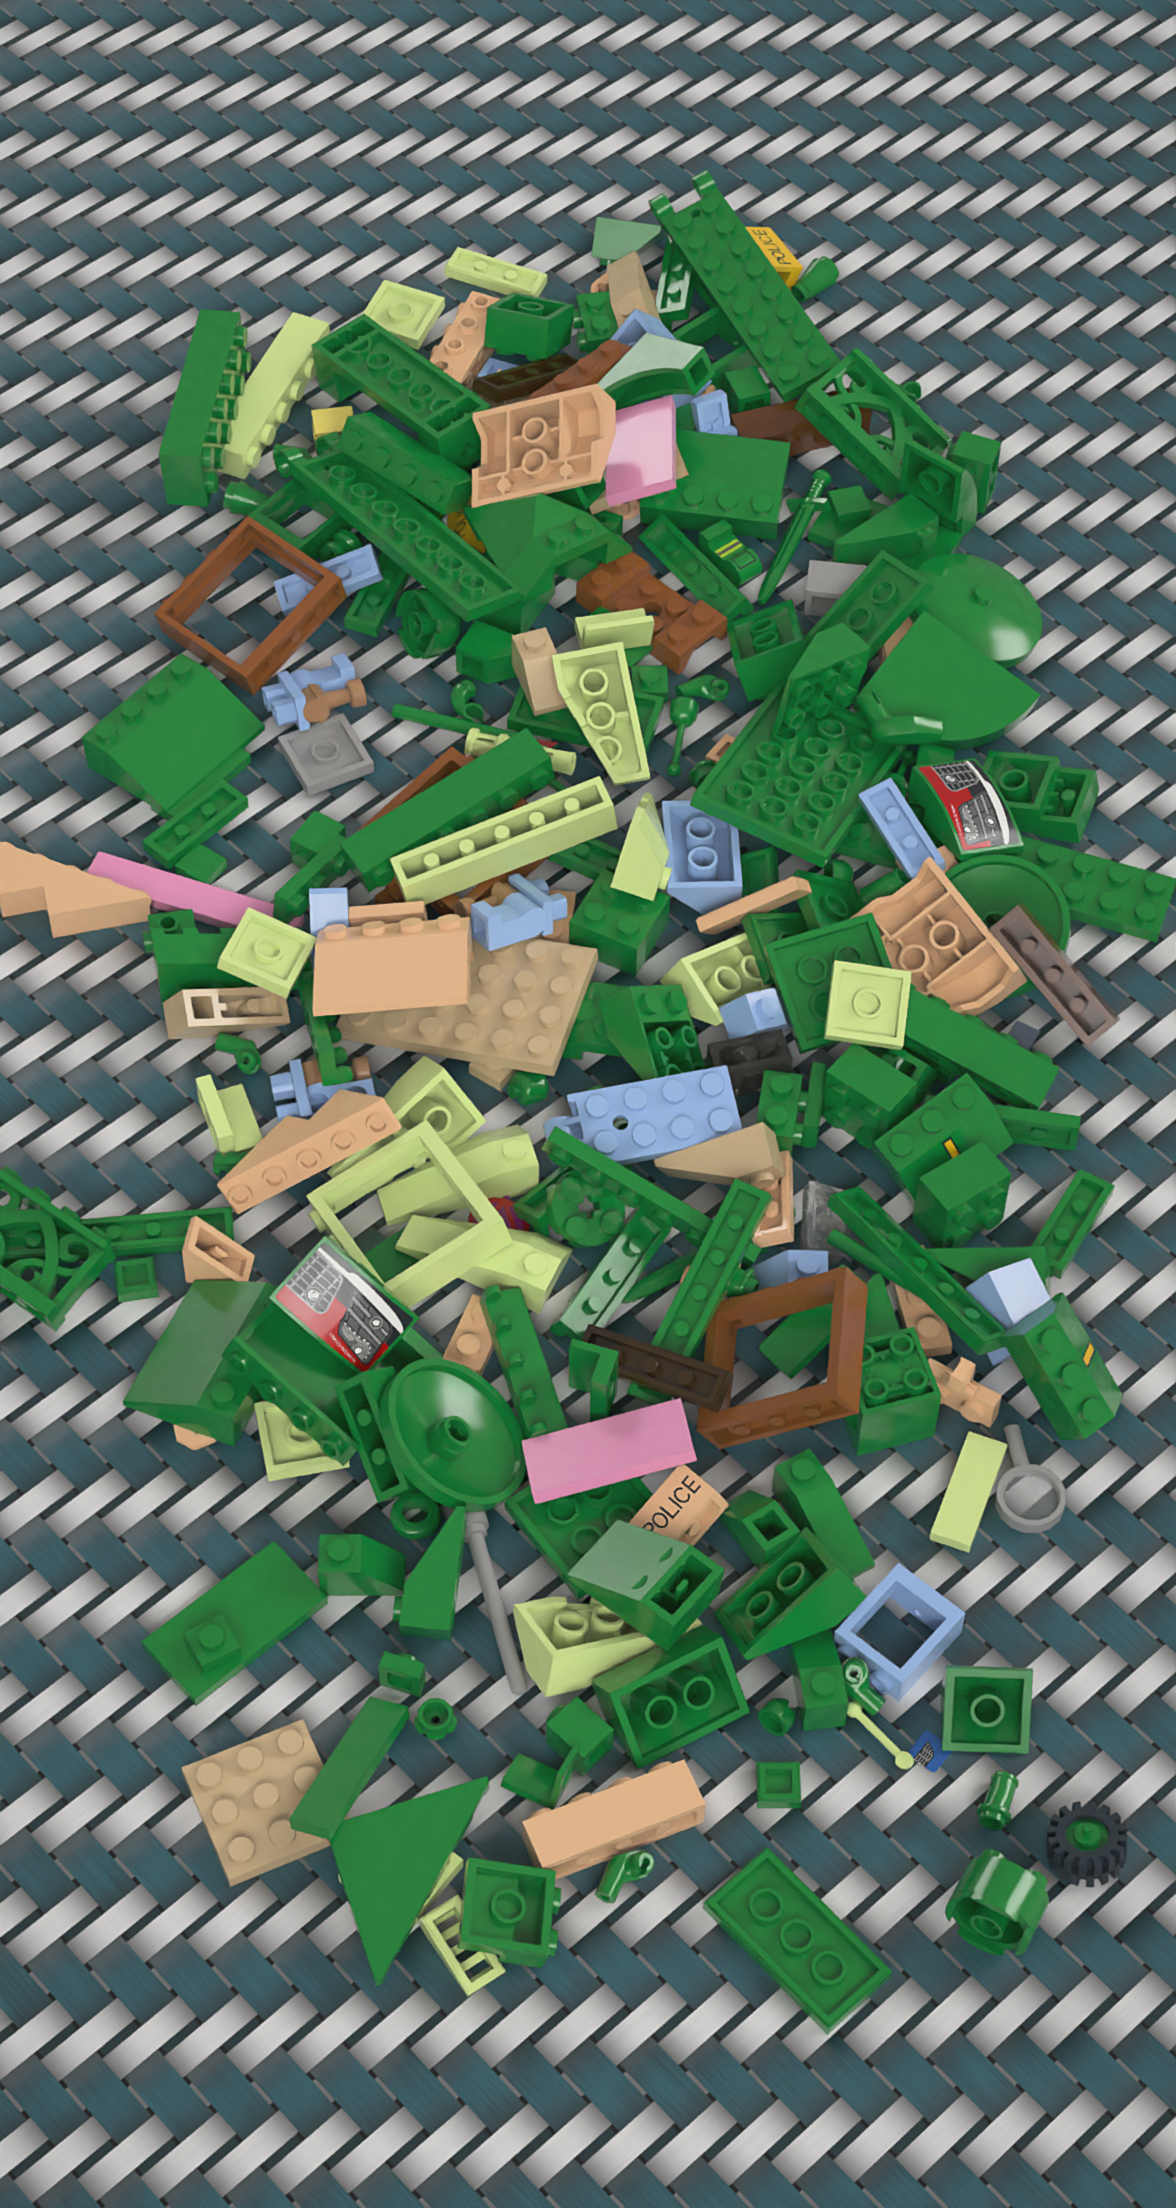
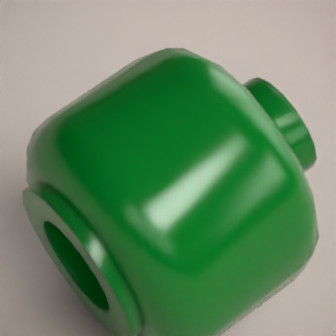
(528, 1087)

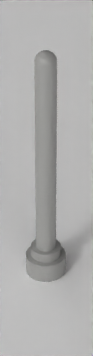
(475, 1533)

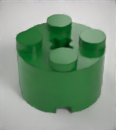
(998, 1904)

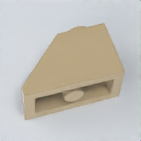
(535, 670)

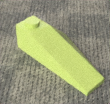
(602, 701)
(644, 854)
(716, 977)

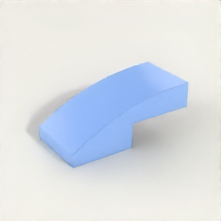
(712, 414)

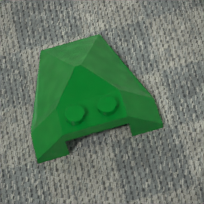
(538, 533)

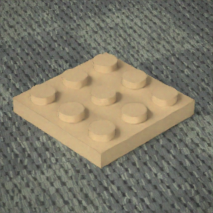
(249, 1797)

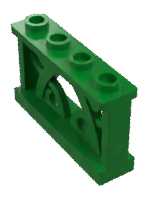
(875, 392)
(36, 1294)

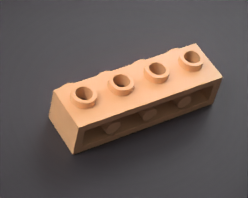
(462, 346)

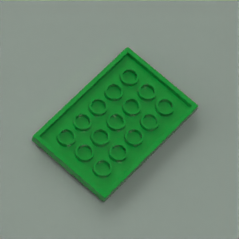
(797, 784)

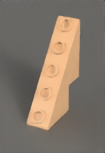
(72, 897)
(305, 1147)

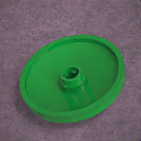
(982, 606)
(1000, 883)
(452, 1434)

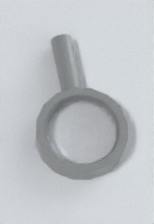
(1028, 1494)

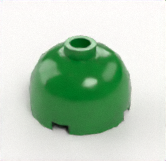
(427, 623)

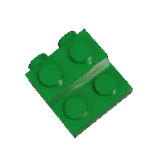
(509, 1911)

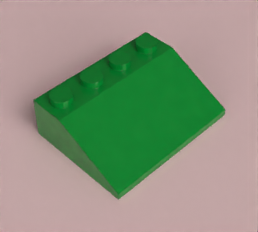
(726, 480)
(170, 734)
(185, 1373)

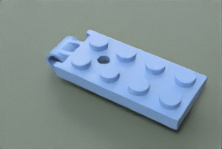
(660, 1115)

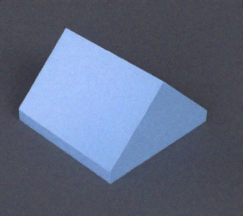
(1009, 1297)

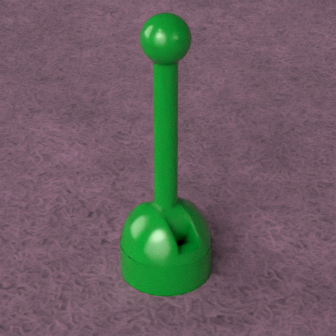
(682, 714)
(907, 759)

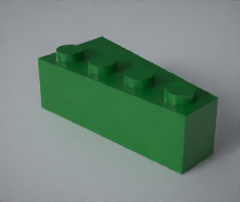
(192, 960)

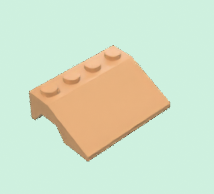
(543, 444)
(944, 943)
(392, 965)

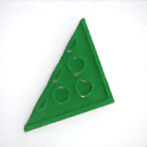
(395, 1861)

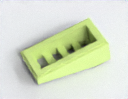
(438, 1940)

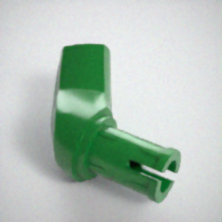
(898, 729)

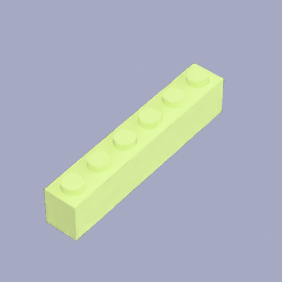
(272, 392)
(505, 842)

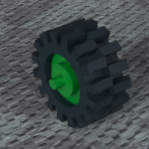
(1087, 1843)

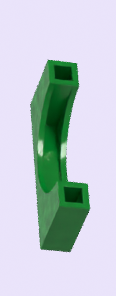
(648, 370)

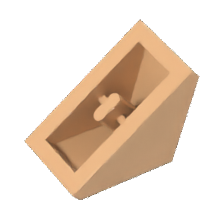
(213, 1255)

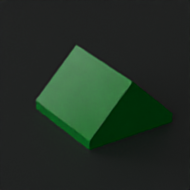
(986, 1709)

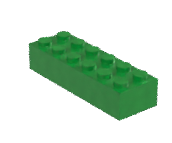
(204, 408)

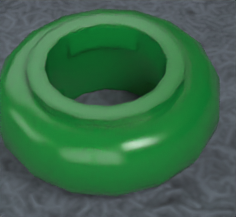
(418, 1530)

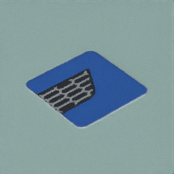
(928, 1752)

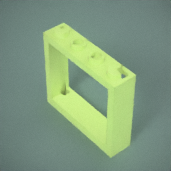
(446, 1262)

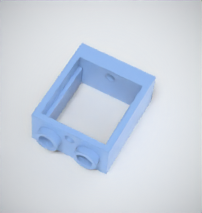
(922, 1603)

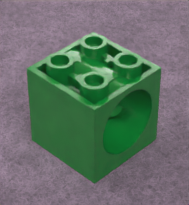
(896, 1394)

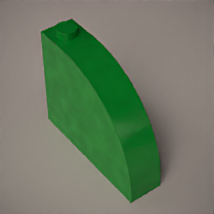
(950, 680)

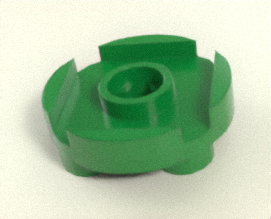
(574, 1225)

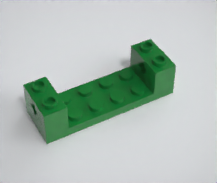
(404, 384)

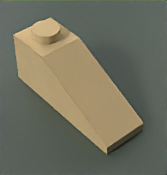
(629, 288)
(226, 1010)
(743, 1154)

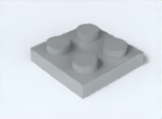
(326, 754)

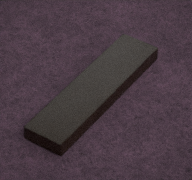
(522, 379)
(664, 1370)

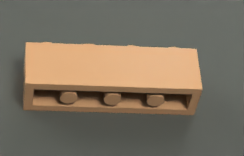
(614, 1819)

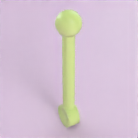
(902, 1759)

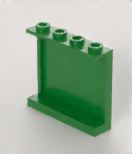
(301, 1375)

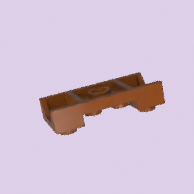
(630, 586)

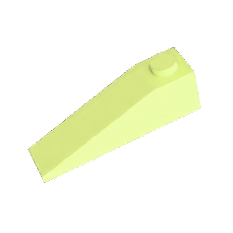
(423, 1095)
(496, 1160)
(527, 1262)
(574, 1643)

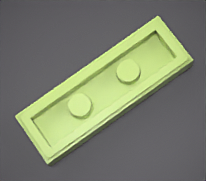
(494, 273)
(968, 1492)

